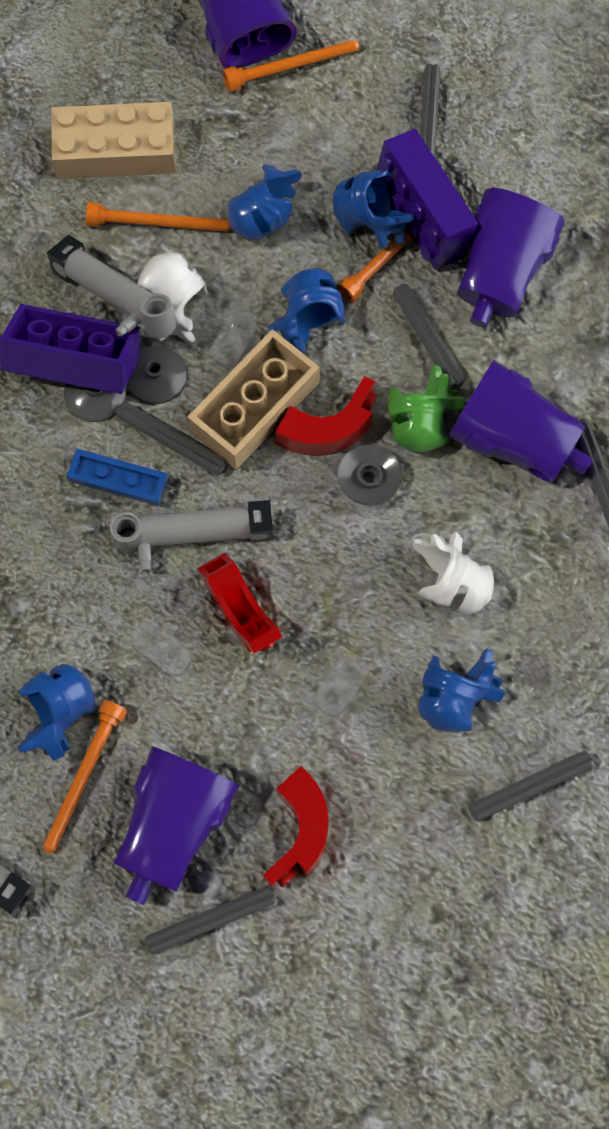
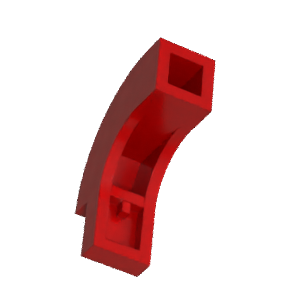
(330, 434)
(238, 605)
(309, 806)

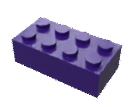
(421, 187)
(69, 349)

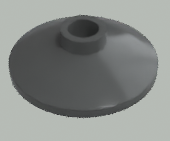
(160, 386)
(90, 405)
(371, 461)

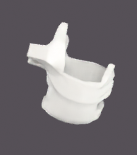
(170, 276)
(461, 581)

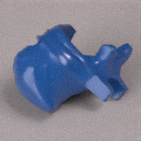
(367, 204)
(261, 206)
(311, 305)
(451, 697)
(58, 702)

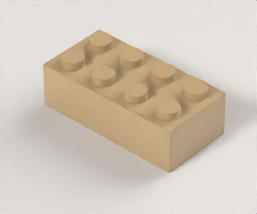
(113, 140)
(253, 399)

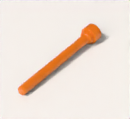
(236, 77)
(99, 215)
(352, 286)
(110, 716)

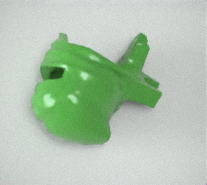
(419, 417)

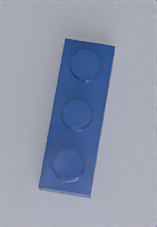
(117, 477)

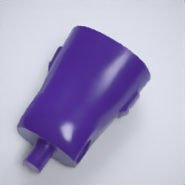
(247, 30)
(506, 252)
(519, 426)
(171, 820)

